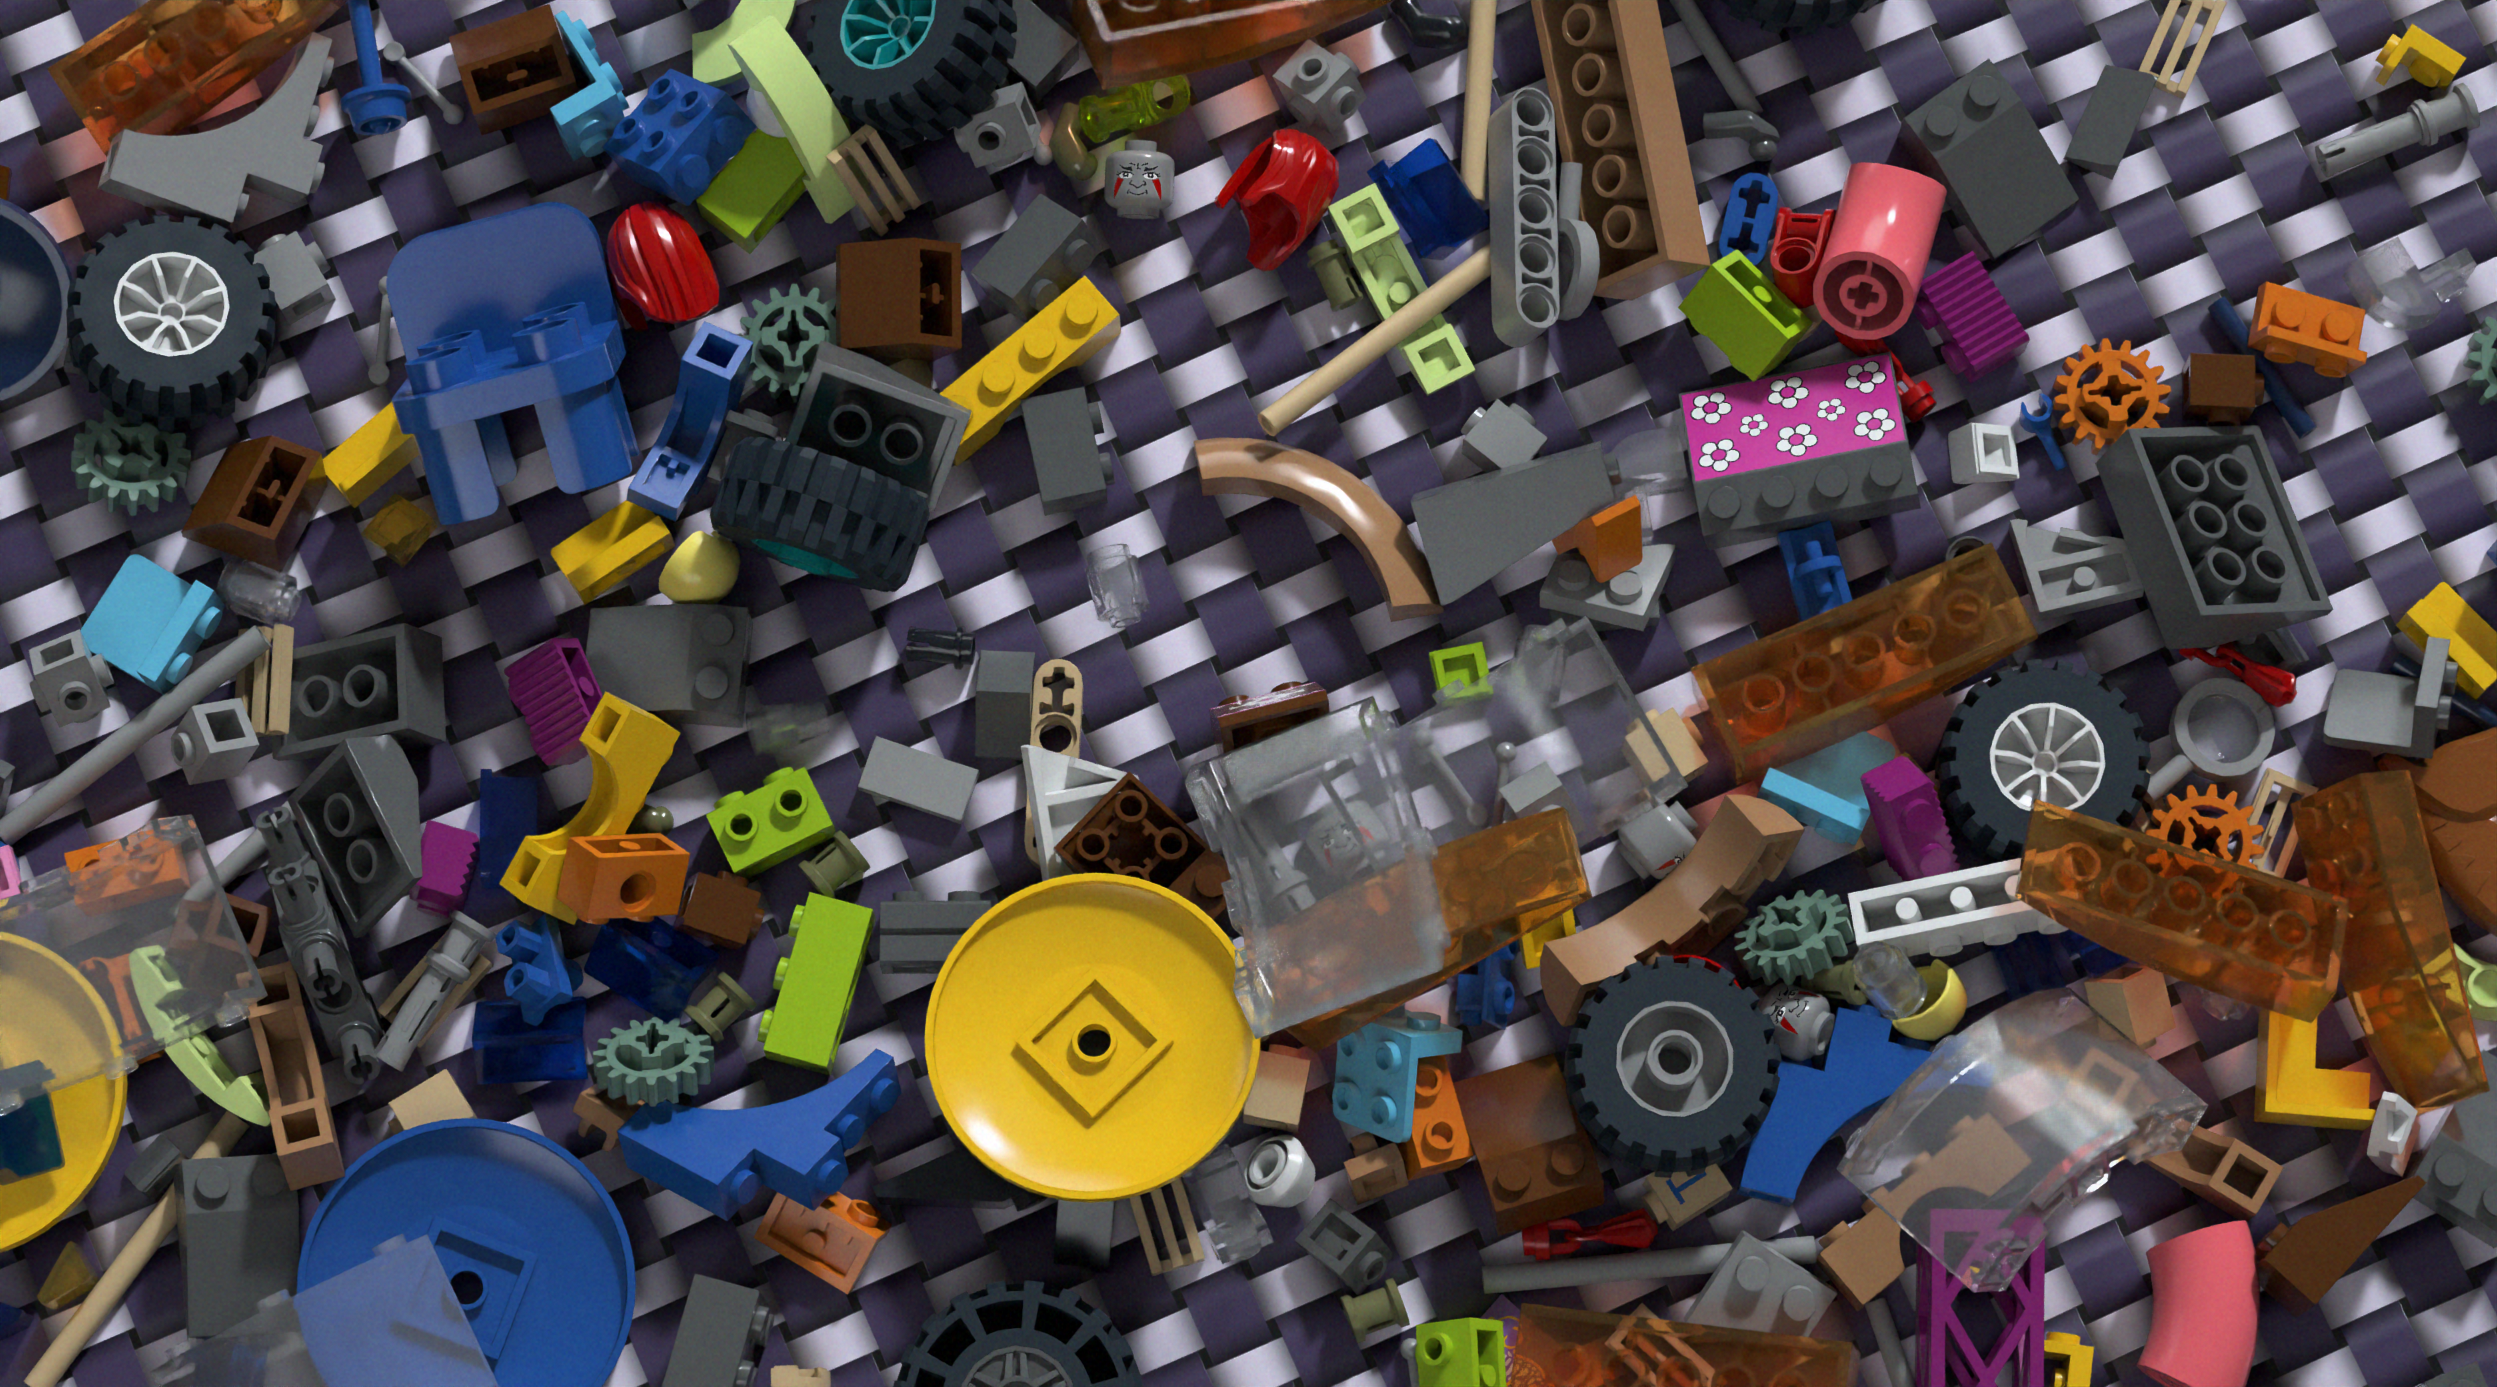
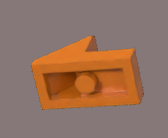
(1607, 539)

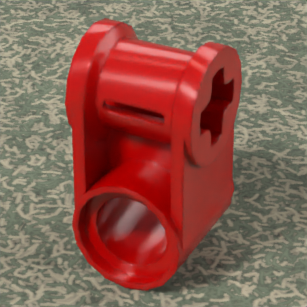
(1798, 252)

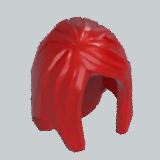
(1282, 194)
(659, 267)

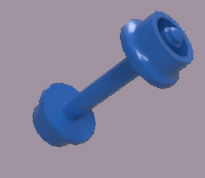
(377, 105)

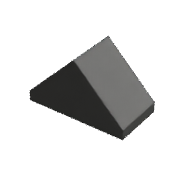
(1004, 703)

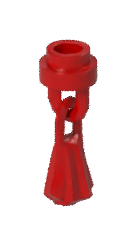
(1915, 401)
(2270, 682)
(1631, 1230)

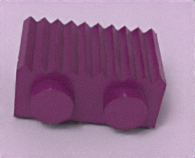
(1970, 318)
(556, 696)
(1909, 820)
(447, 868)

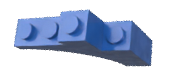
(1815, 1104)
(788, 1146)

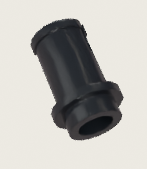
(944, 646)

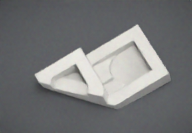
(2393, 1134)

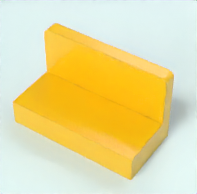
(370, 457)
(611, 549)
(2471, 638)

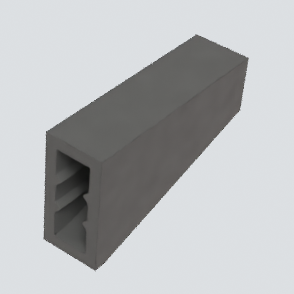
(1504, 515)

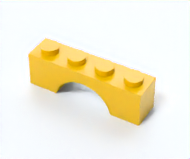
(1050, 342)
(626, 756)

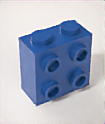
(679, 136)

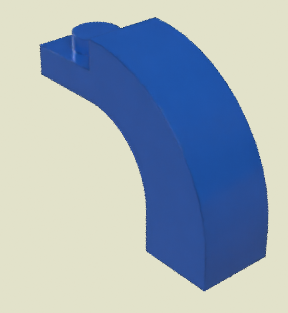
(707, 388)

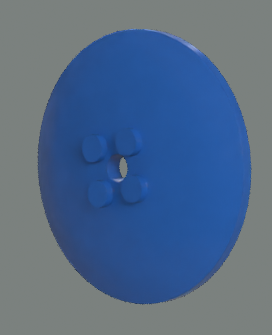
(514, 1217)

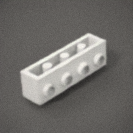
(1948, 911)

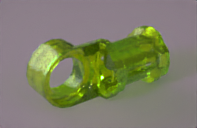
(1143, 109)

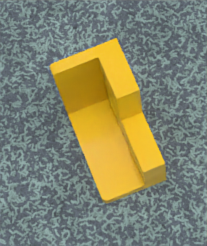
(2295, 1091)

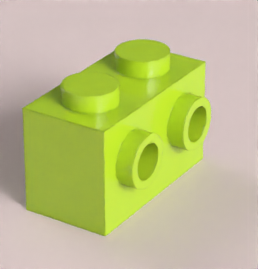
(1745, 315)
(770, 822)
(1461, 1353)

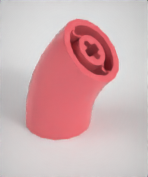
(1877, 249)
(2203, 1308)

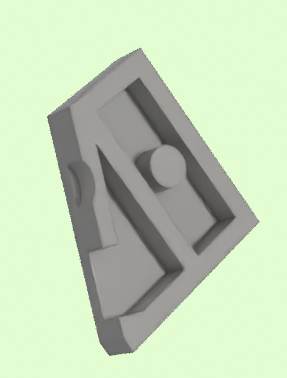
(2073, 570)
(1620, 601)
(1761, 1292)

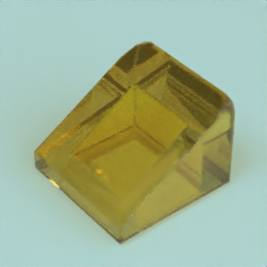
(399, 529)
(68, 1279)

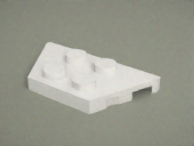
(1059, 796)

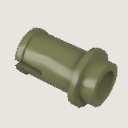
(1334, 274)

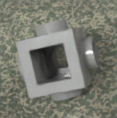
(1320, 86)
(1001, 129)
(70, 679)

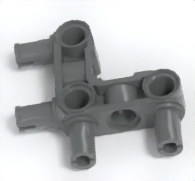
(319, 948)

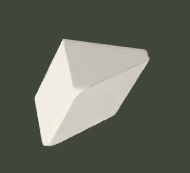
(1983, 454)

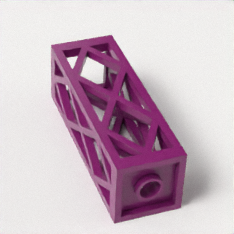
(2020, 1337)

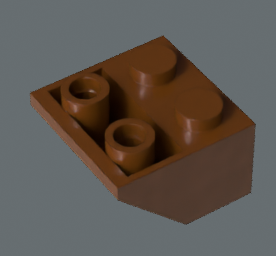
(513, 69)
(899, 298)
(259, 500)

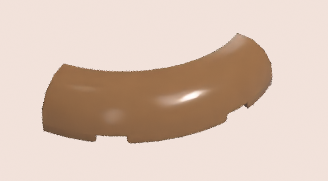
(1338, 500)
(1682, 912)

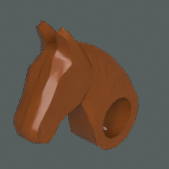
(2460, 819)

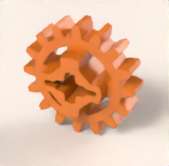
(2109, 376)
(2189, 823)

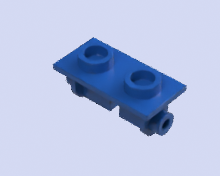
(1489, 993)

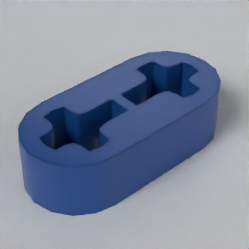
(1759, 226)

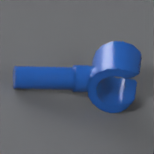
(2041, 427)

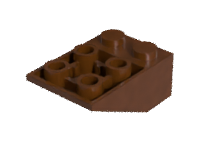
(1144, 839)

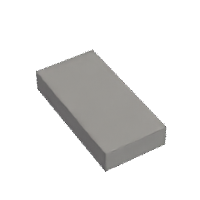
(918, 780)

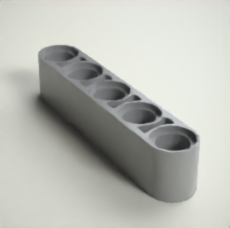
(1518, 138)

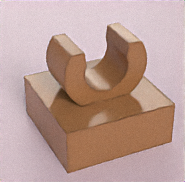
(604, 1113)
(1374, 1169)

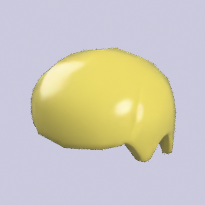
(701, 570)
(1941, 1008)

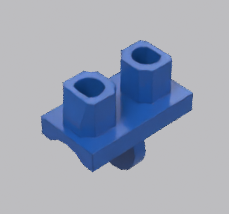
(1814, 569)
(539, 970)

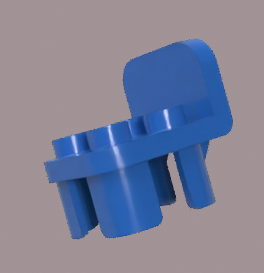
(502, 322)

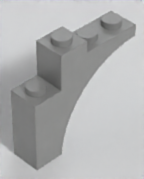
(207, 170)

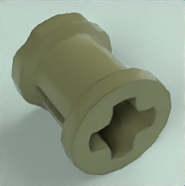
(834, 865)
(1836, 983)
(738, 1004)
(1375, 1310)

